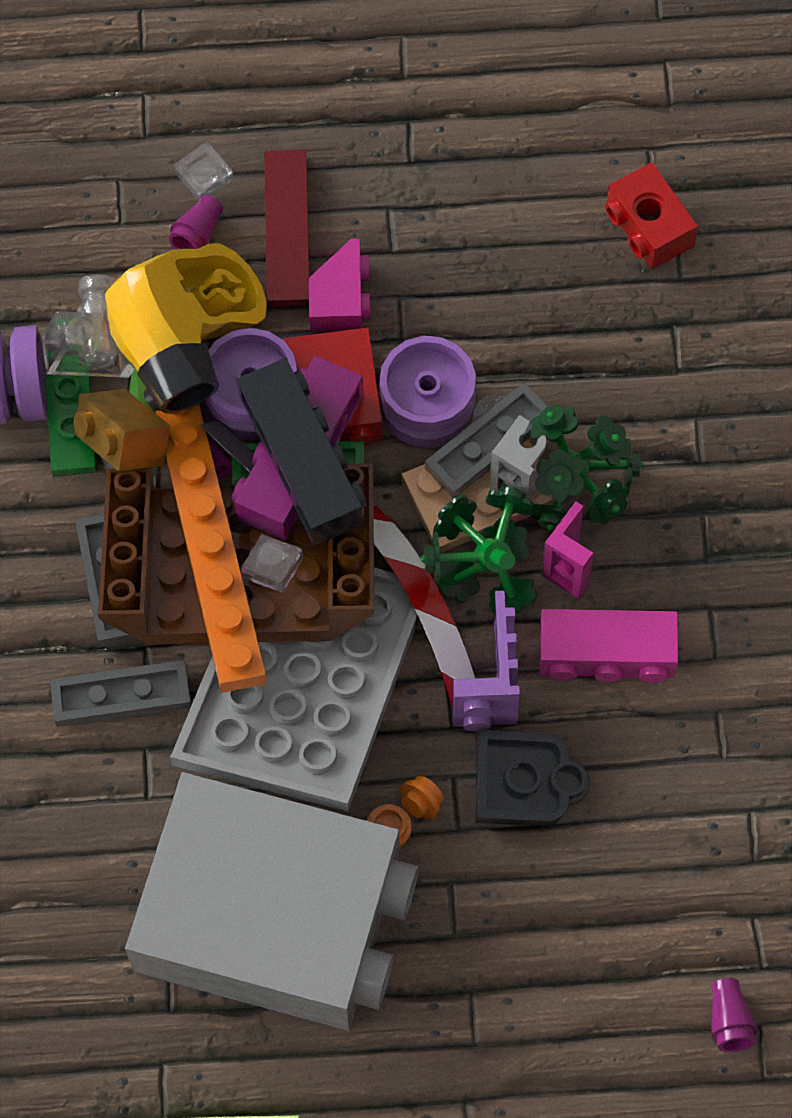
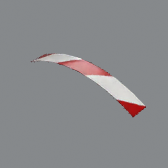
(426, 601)

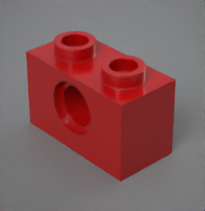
(649, 194)

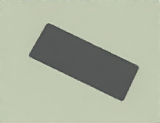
(230, 443)

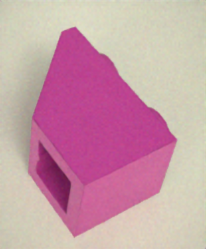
(336, 291)

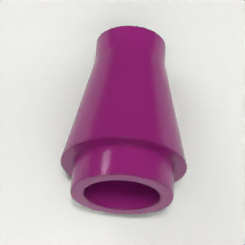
(196, 225)
(731, 1018)

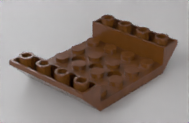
(152, 588)

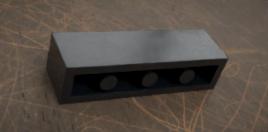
(301, 452)

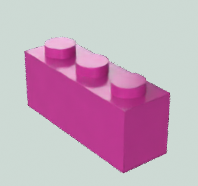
(608, 644)

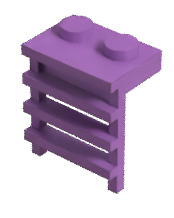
(492, 700)

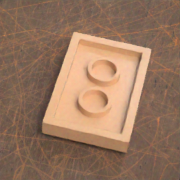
(430, 497)

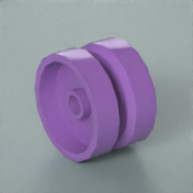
(234, 357)
(23, 375)
(427, 391)

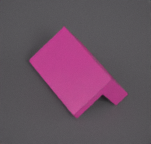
(565, 560)

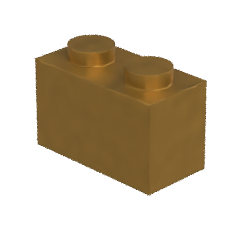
(121, 429)

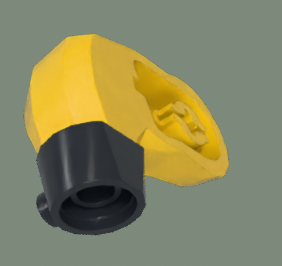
(172, 306)

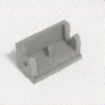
(514, 464)

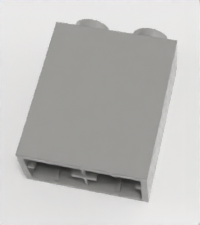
(270, 902)

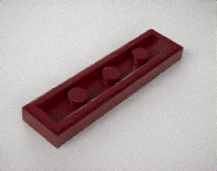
(286, 228)

